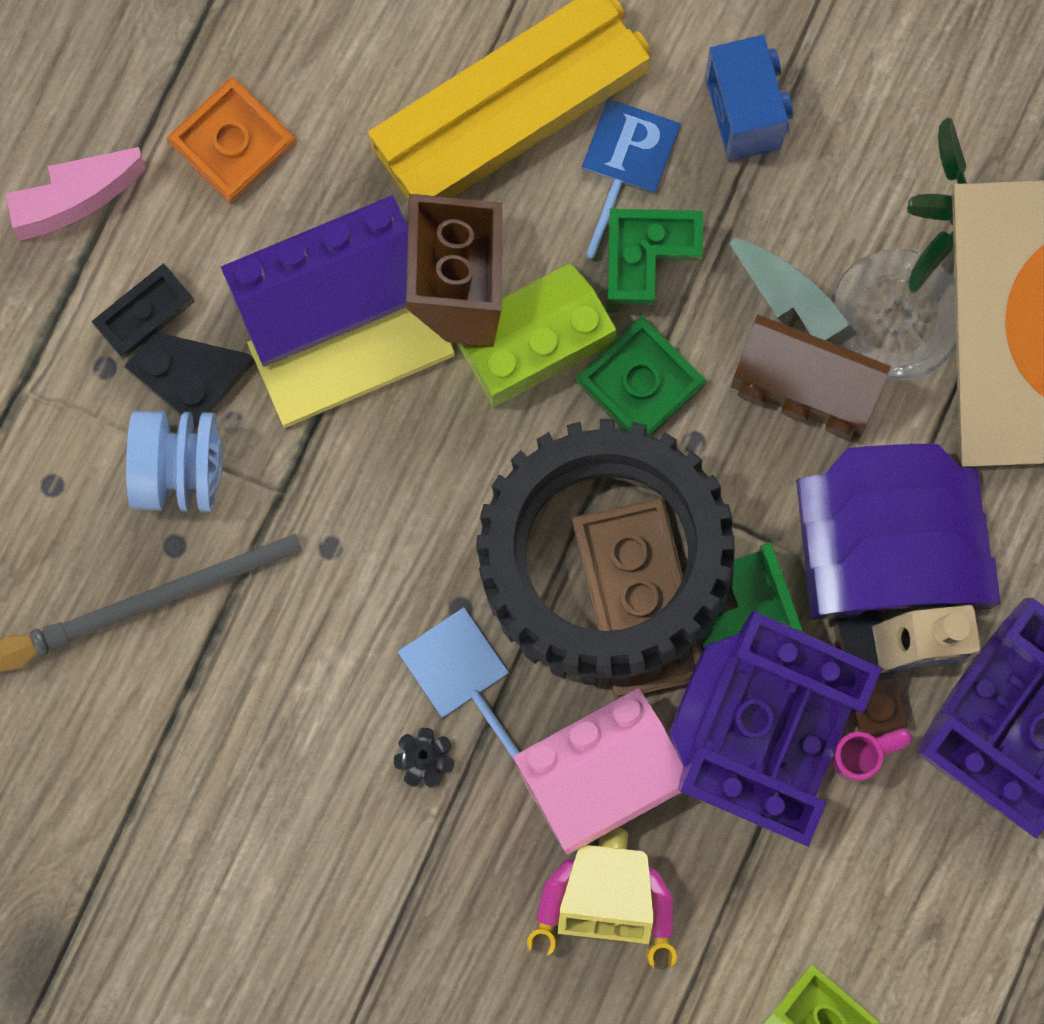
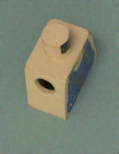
(936, 639)

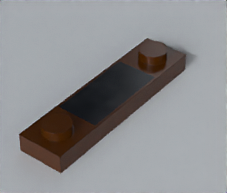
(885, 707)

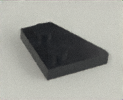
(187, 372)

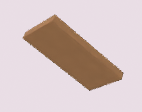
(631, 577)

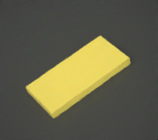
(350, 365)

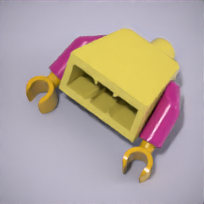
(609, 897)

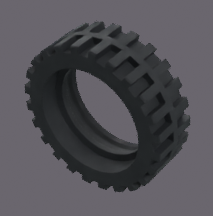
(586, 457)

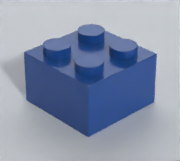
(747, 97)

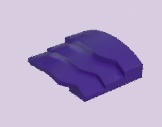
(895, 533)
(994, 722)
(766, 723)

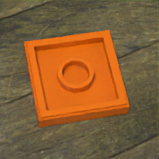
(231, 140)

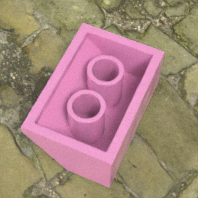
(601, 771)

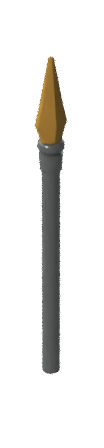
(21, 649)

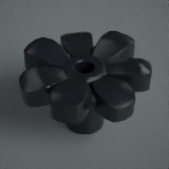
(429, 767)

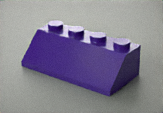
(322, 281)

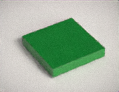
(640, 379)

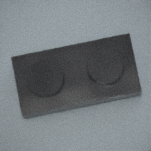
(143, 311)

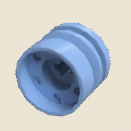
(172, 461)

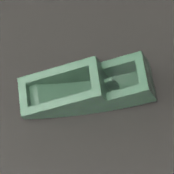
(793, 294)

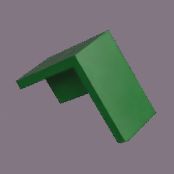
(639, 240)
(757, 588)

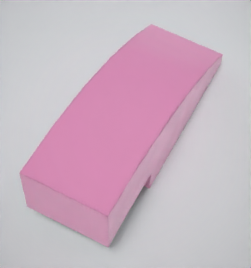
(74, 192)

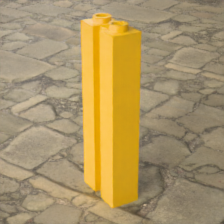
(511, 99)

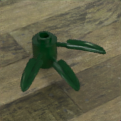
(938, 206)

